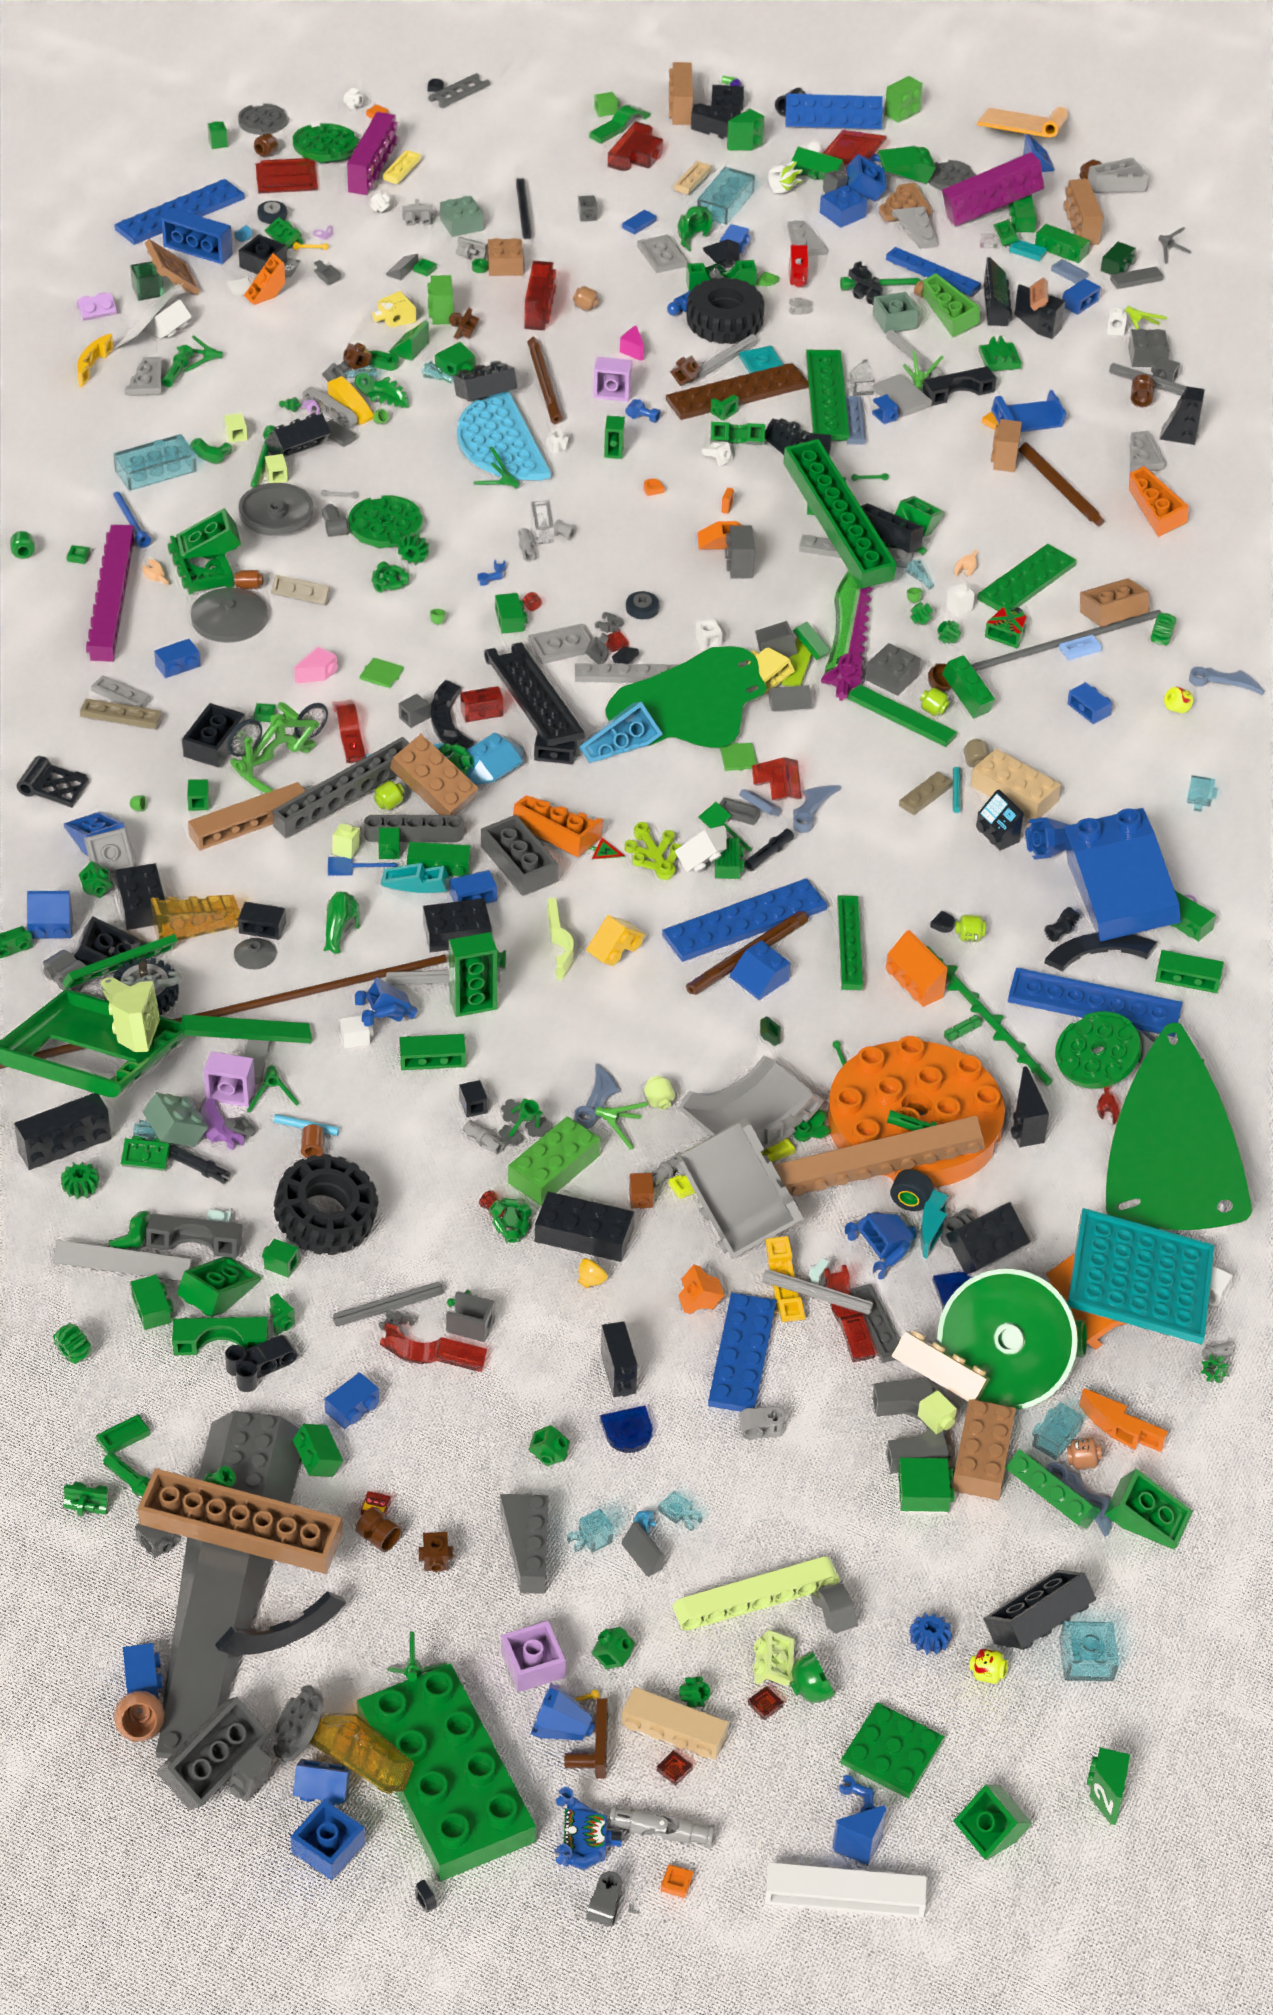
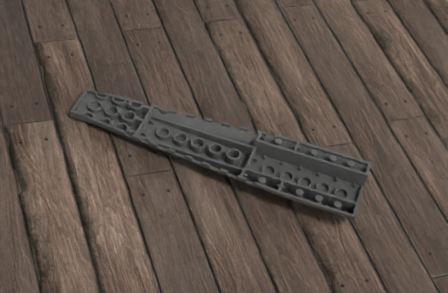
(220, 1583)

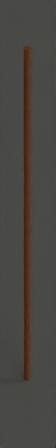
(278, 998)

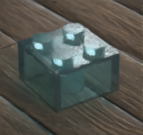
(1088, 1651)

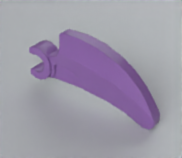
(216, 1129)

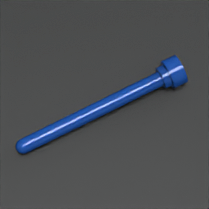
(141, 538)

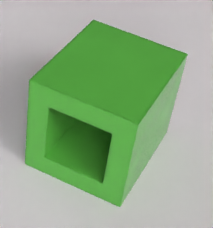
(606, 104)

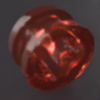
(528, 598)

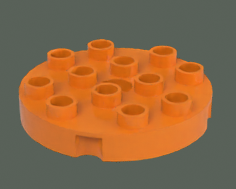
(913, 1078)

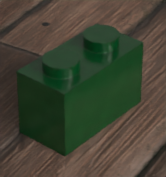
(1118, 259)

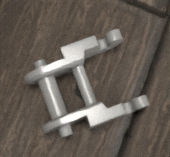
(801, 306)

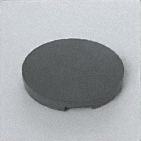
(262, 119)
(950, 173)
(298, 1723)

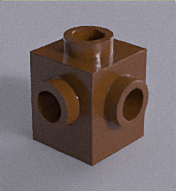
(356, 356)
(685, 370)
(435, 1551)

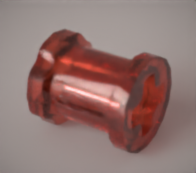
(488, 1199)

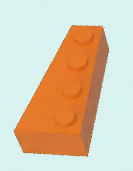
(558, 826)

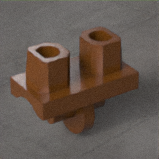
(465, 323)

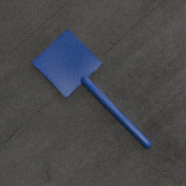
(344, 866)

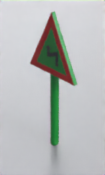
(605, 850)

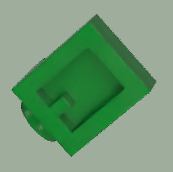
(726, 408)
(282, 1314)

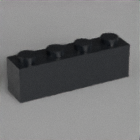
(894, 529)

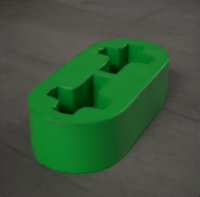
(384, 360)

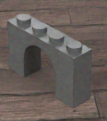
(904, 1398)

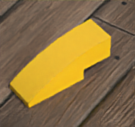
(347, 395)

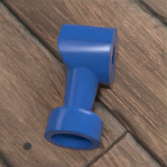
(638, 408)

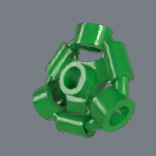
(387, 574)
(458, 752)
(515, 1216)

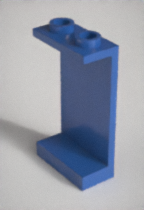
(1032, 415)

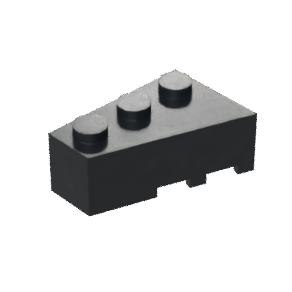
(712, 119)
(1185, 418)

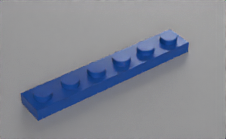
(927, 268)

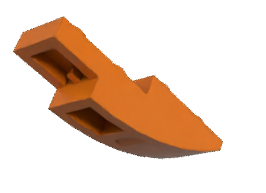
(1113, 1420)

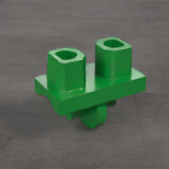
(85, 1499)

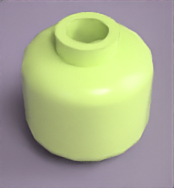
(659, 1092)

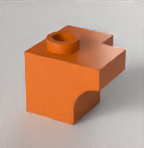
(699, 1290)

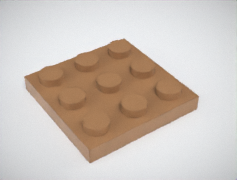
(172, 267)

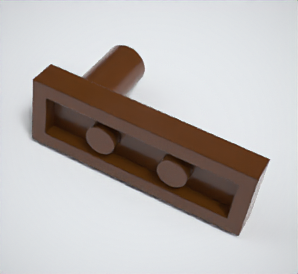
(598, 1759)

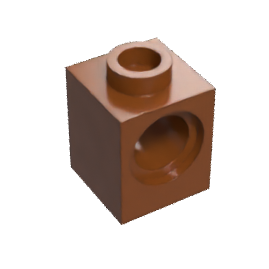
(641, 1190)

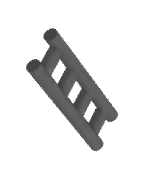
(462, 84)

